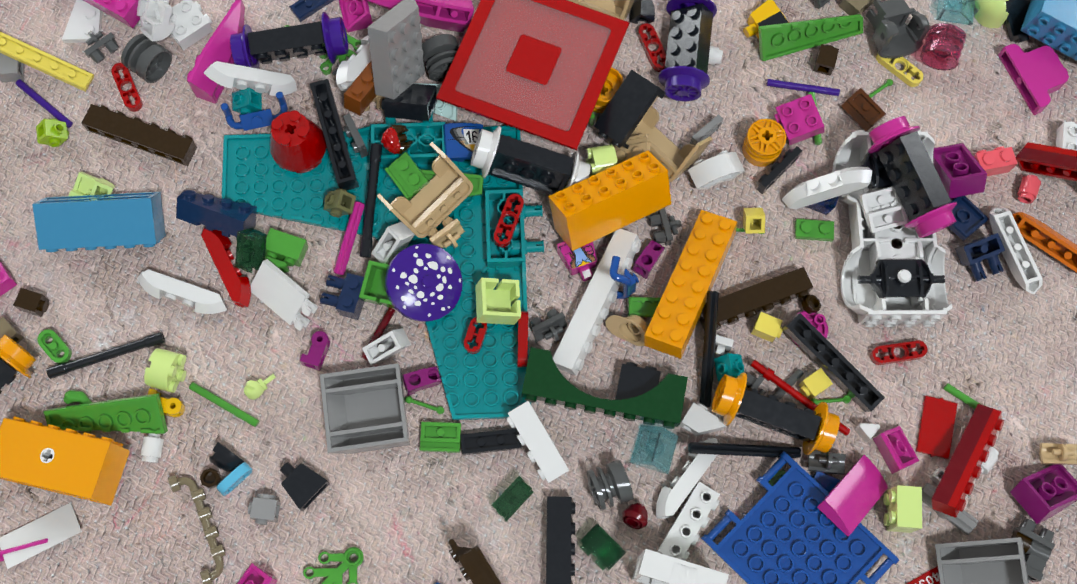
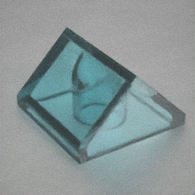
(654, 448)

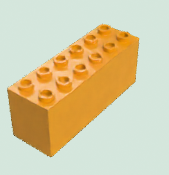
(610, 200)

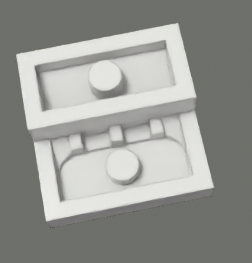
(883, 209)

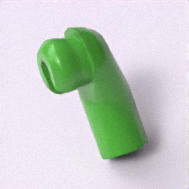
(76, 396)

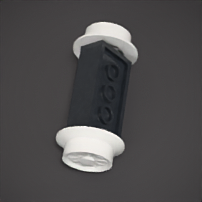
(526, 163)

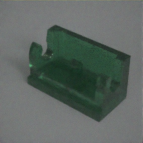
(250, 249)
(512, 498)

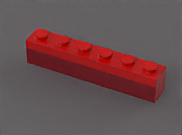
(1048, 161)
(967, 461)

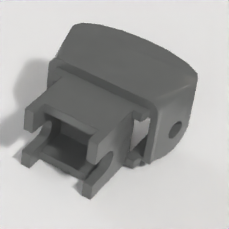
(892, 34)

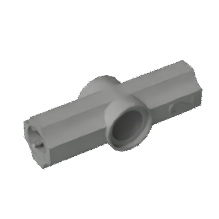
(963, 521)

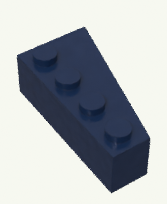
(215, 213)

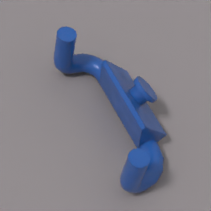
(254, 119)
(629, 280)

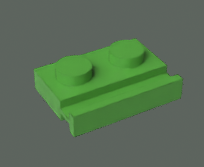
(407, 175)
(440, 437)

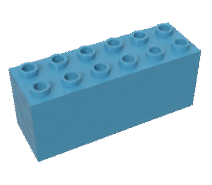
(1053, 24)
(99, 221)

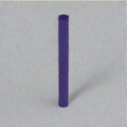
(803, 87)
(41, 101)

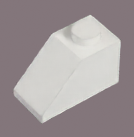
(392, 242)
(386, 346)

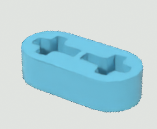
(234, 479)

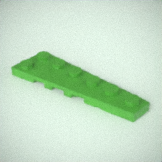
(797, 36)
(130, 414)

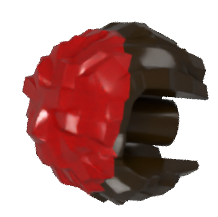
(394, 140)

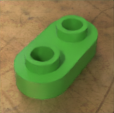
(55, 347)

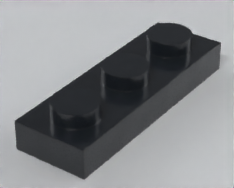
(778, 169)
(490, 441)

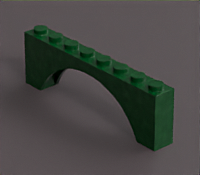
(547, 384)

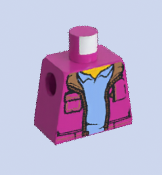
(579, 260)

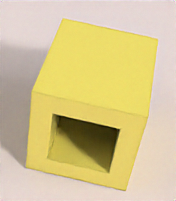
(753, 220)
(767, 327)
(815, 384)

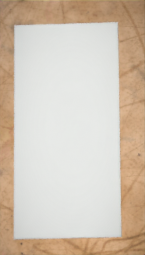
(54, 526)

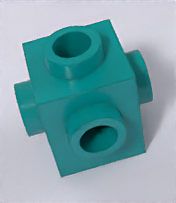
(246, 101)
(728, 364)

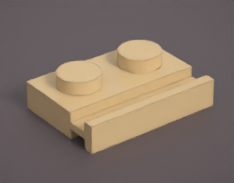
(637, 145)

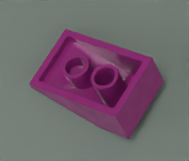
(959, 170)
(1046, 492)

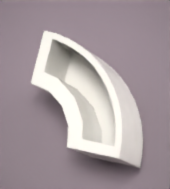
(716, 170)

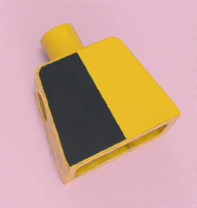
(764, 15)

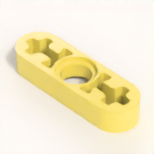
(901, 73)

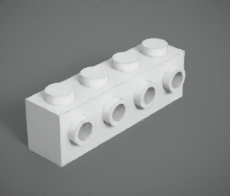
(538, 442)
(689, 521)

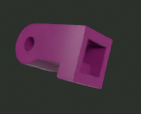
(648, 259)
(317, 352)
(421, 380)

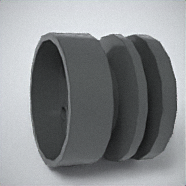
(439, 54)
(146, 58)
(609, 485)

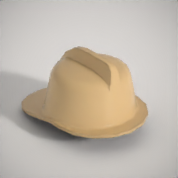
(628, 328)

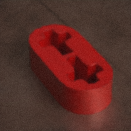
(479, 337)

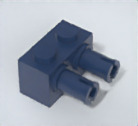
(978, 250)
(348, 302)

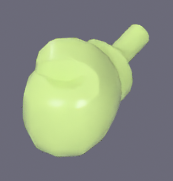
(255, 389)

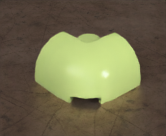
(991, 13)
(90, 185)

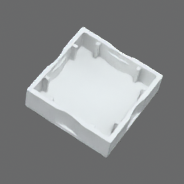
(664, 569)

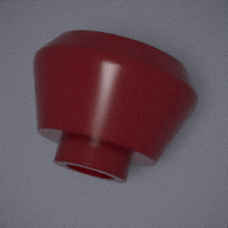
(635, 516)

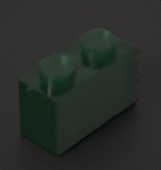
(602, 548)

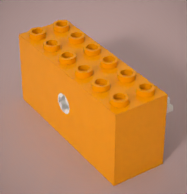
(61, 460)

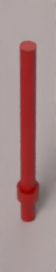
(768, 374)

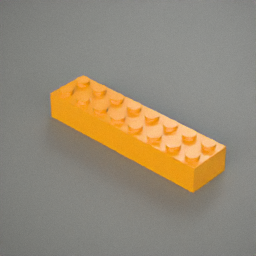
(689, 284)

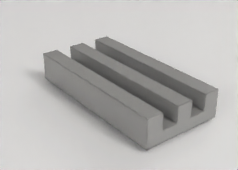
(707, 130)

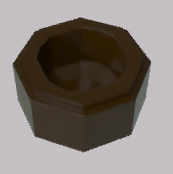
(811, 304)
(210, 478)

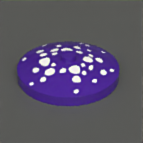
(423, 282)

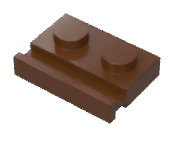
(863, 110)

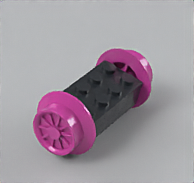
(913, 176)

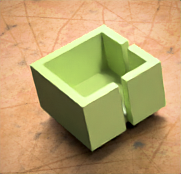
(495, 305)
(903, 509)

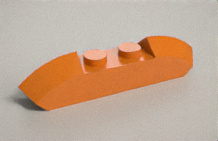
(1047, 239)

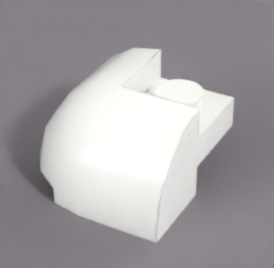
(155, 18)

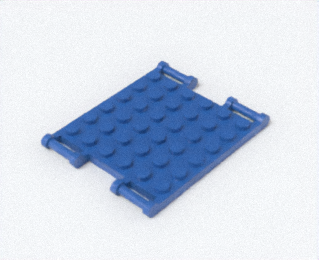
(792, 540)

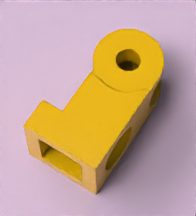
(171, 407)

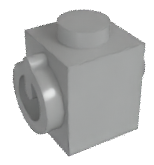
(264, 509)

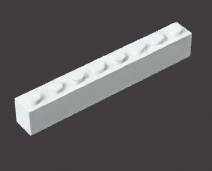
(595, 303)

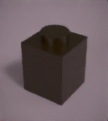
(826, 59)
(31, 302)

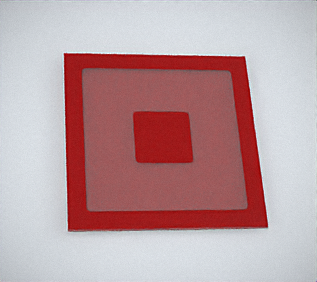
(534, 65)

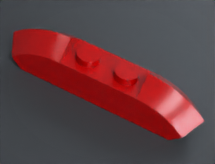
(237, 286)

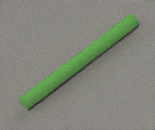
(224, 404)

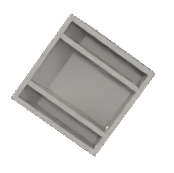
(396, 49)
(364, 409)
(982, 562)

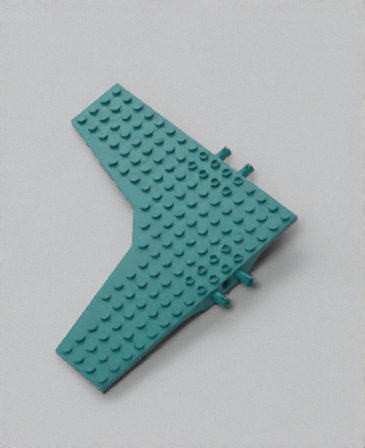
(475, 384)

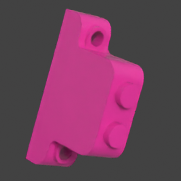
(1034, 74)

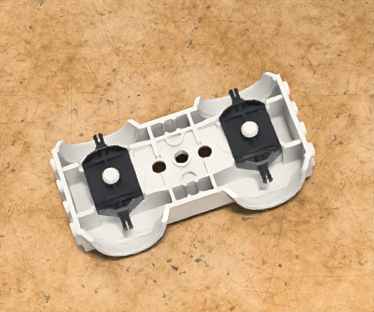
(876, 279)

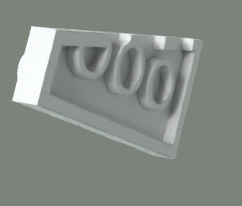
(81, 21)

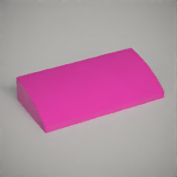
(854, 495)

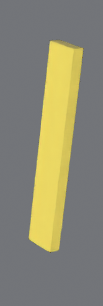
(45, 62)

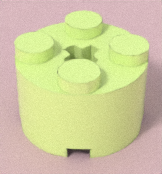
(601, 158)
(165, 370)

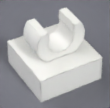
(722, 344)

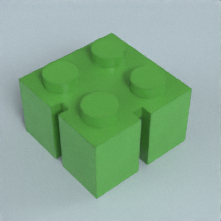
(373, 286)

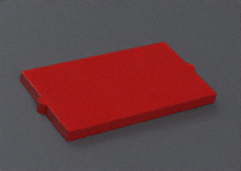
(936, 427)

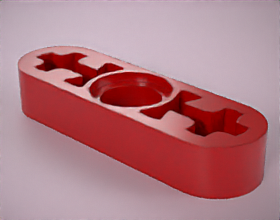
(653, 39)
(125, 94)
(508, 206)
(523, 340)
(891, 358)

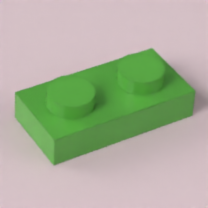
(814, 230)

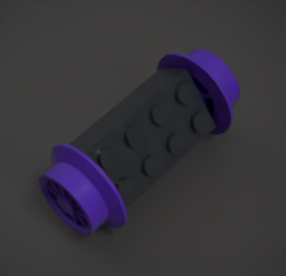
(288, 42)
(687, 48)

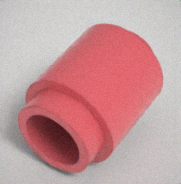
(1028, 189)

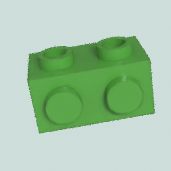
(285, 247)

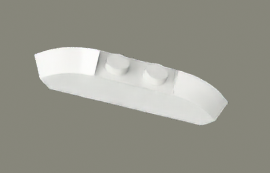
(351, 69)
(243, 77)
(828, 187)
(1016, 251)
(190, 295)
(671, 499)

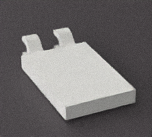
(282, 295)

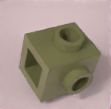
(339, 202)

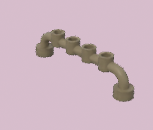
(210, 531)

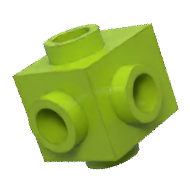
(51, 132)

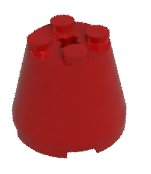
(296, 142)

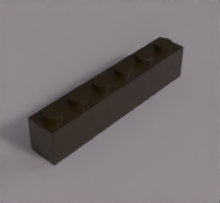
(139, 134)
(761, 297)

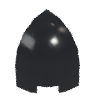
(642, 11)
(225, 458)

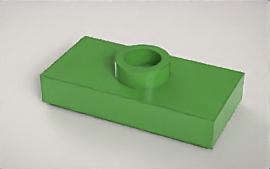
(642, 306)

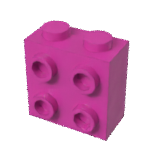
(799, 119)

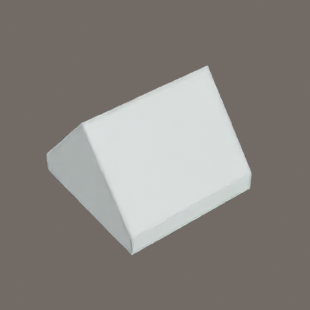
(867, 431)

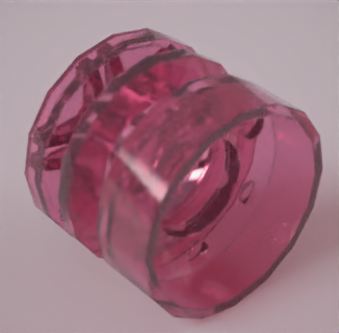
(943, 46)

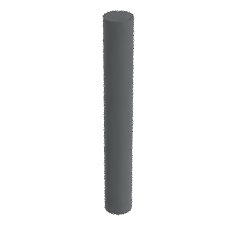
(791, 381)

